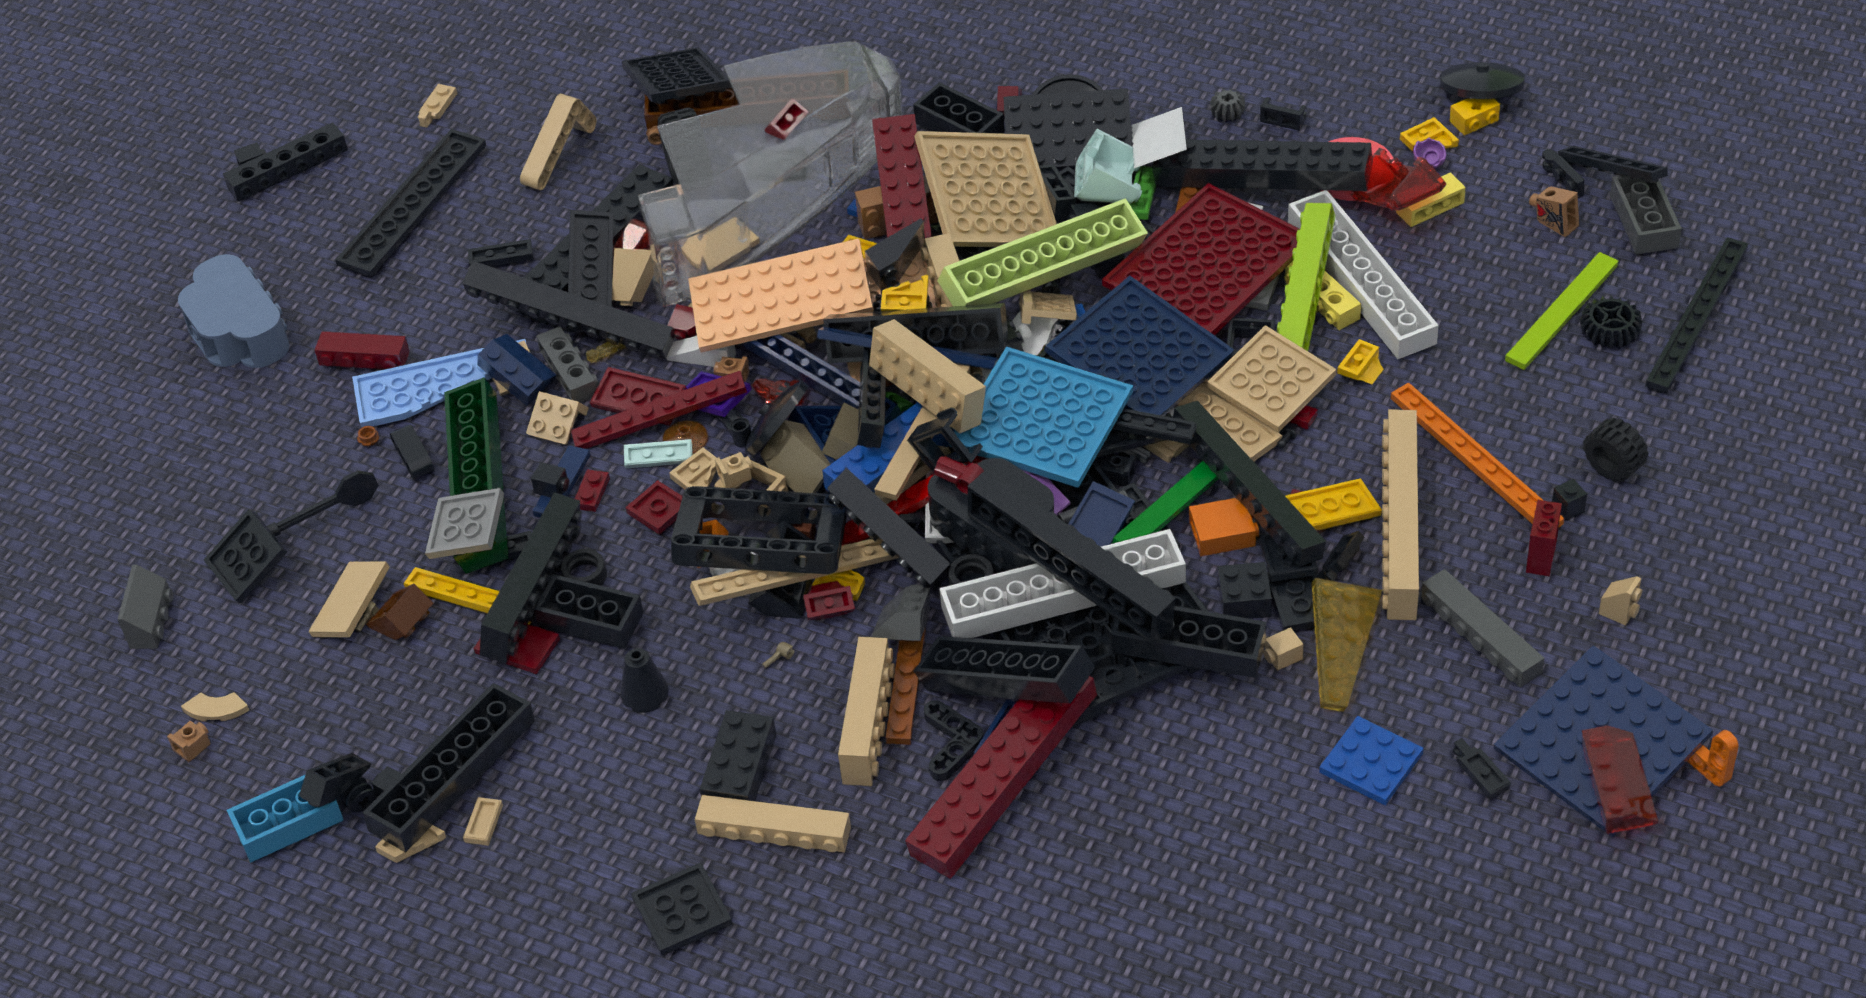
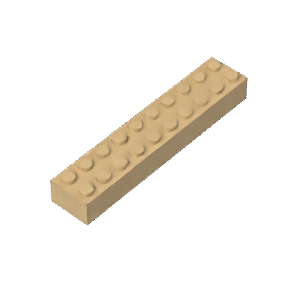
(1401, 515)

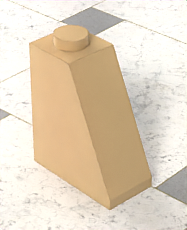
(631, 275)

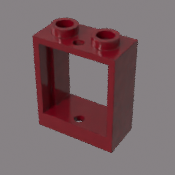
(1543, 538)

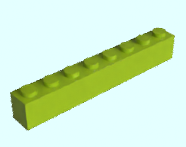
(1306, 273)

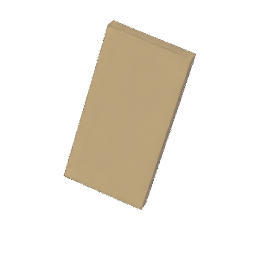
(349, 599)

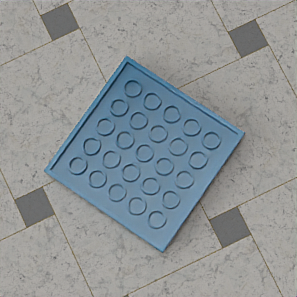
(1046, 416)

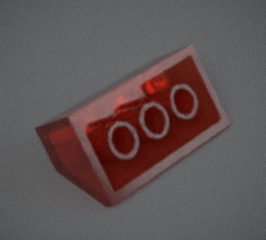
(1618, 779)

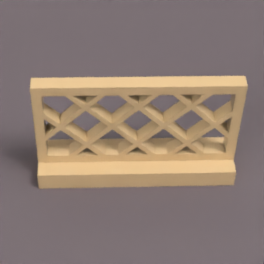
(1046, 305)

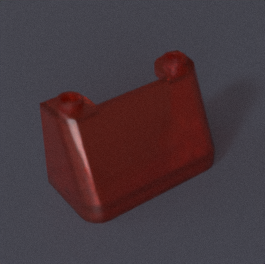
(1399, 185)

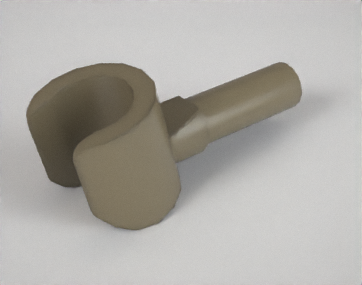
(369, 612)
(783, 649)

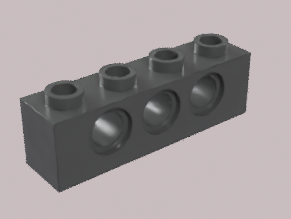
(567, 364)

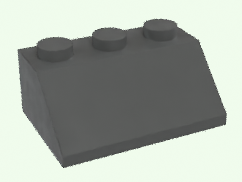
(144, 608)
(905, 615)

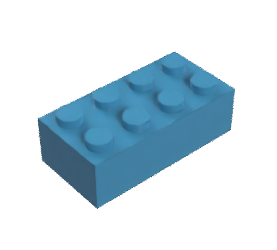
(279, 819)

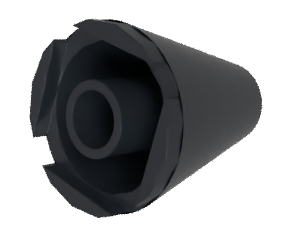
(642, 682)

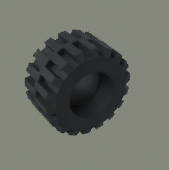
(1615, 449)

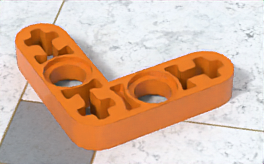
(1719, 761)

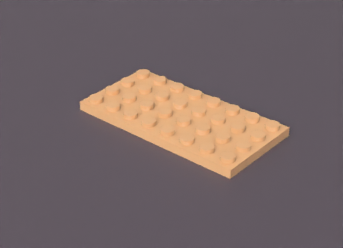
(779, 295)

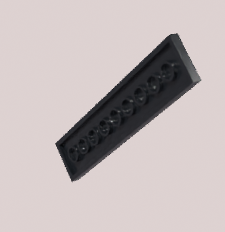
(410, 203)

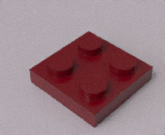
(656, 507)

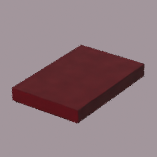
(532, 649)

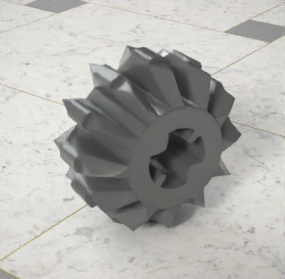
(1227, 105)

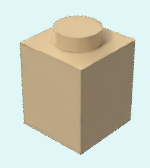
(1283, 649)

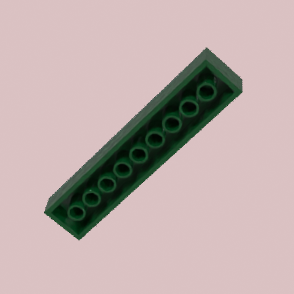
(475, 458)

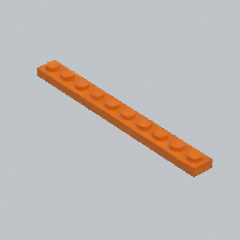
(1469, 451)

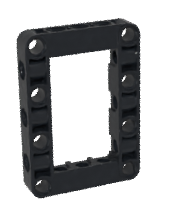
(773, 553)

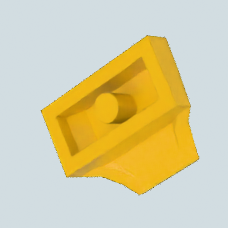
(1361, 363)

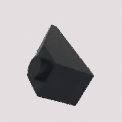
(1058, 192)
(330, 780)

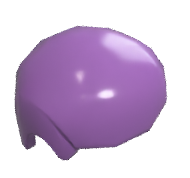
(1431, 150)

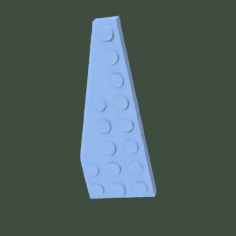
(414, 387)

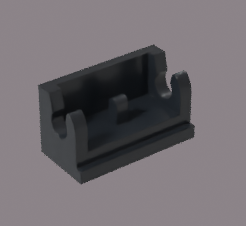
(1282, 116)

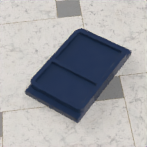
(1101, 514)

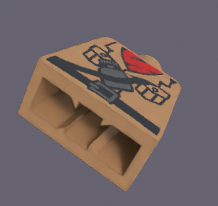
(1557, 209)

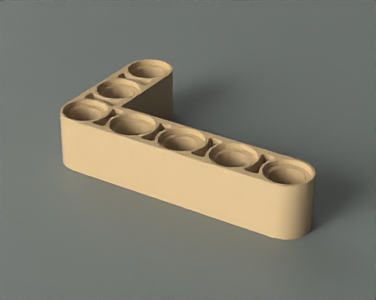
(563, 116)

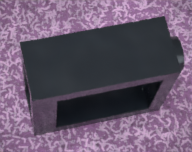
(1243, 329)

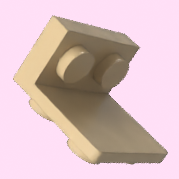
(554, 417)

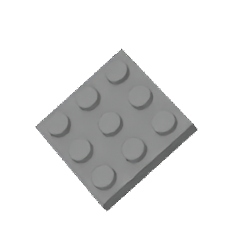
(464, 523)

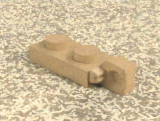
(436, 104)

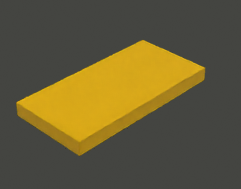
(1336, 504)

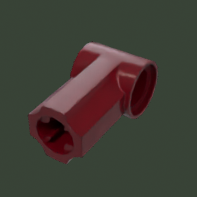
(957, 472)

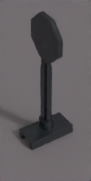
(352, 490)

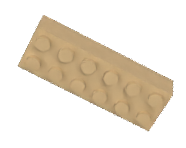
(926, 374)
(865, 711)

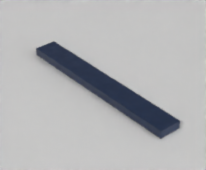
(866, 341)

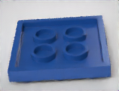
(1371, 760)

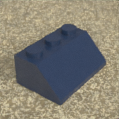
(515, 368)

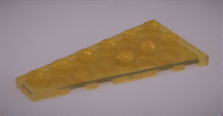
(1341, 632)

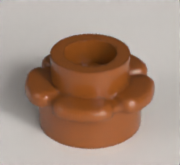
(368, 436)

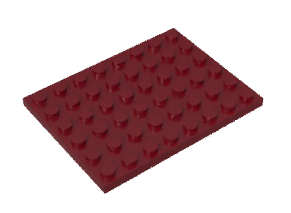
(1210, 257)

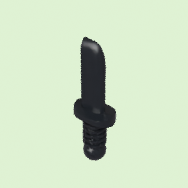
(1287, 434)

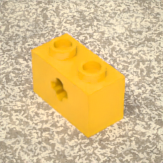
(1474, 114)

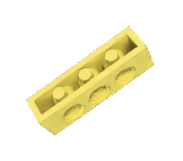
(1335, 302)

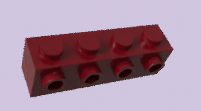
(361, 350)

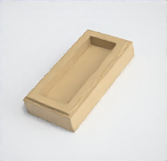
(483, 821)

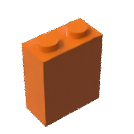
(1222, 526)

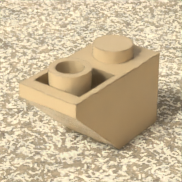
(1621, 600)

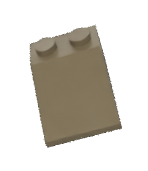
(796, 456)

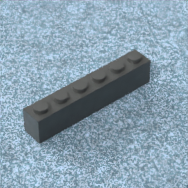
(1482, 628)

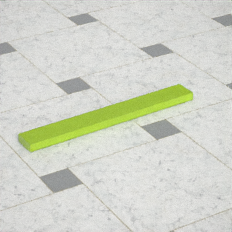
(1561, 311)

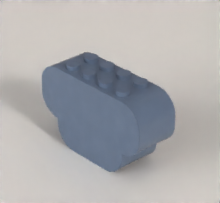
(233, 315)

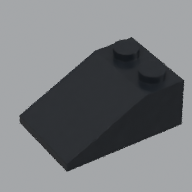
(892, 256)

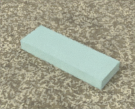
(657, 453)

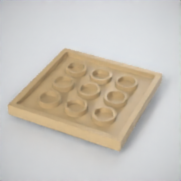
(1272, 378)

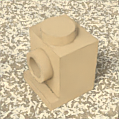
(734, 469)

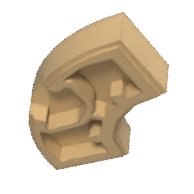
(211, 708)

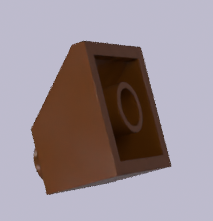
(401, 613)

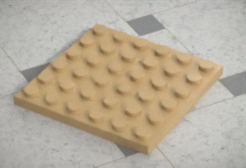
(985, 186)

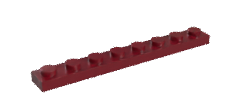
(659, 410)

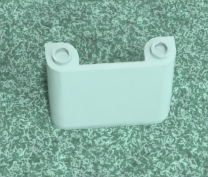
(1106, 171)

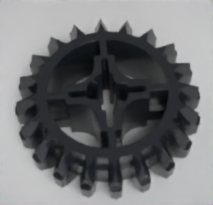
(1611, 322)

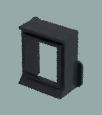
(927, 448)

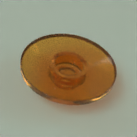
(687, 430)

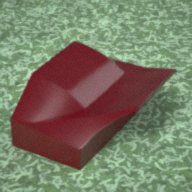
(828, 601)

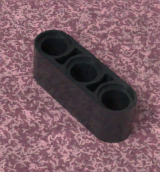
(412, 451)

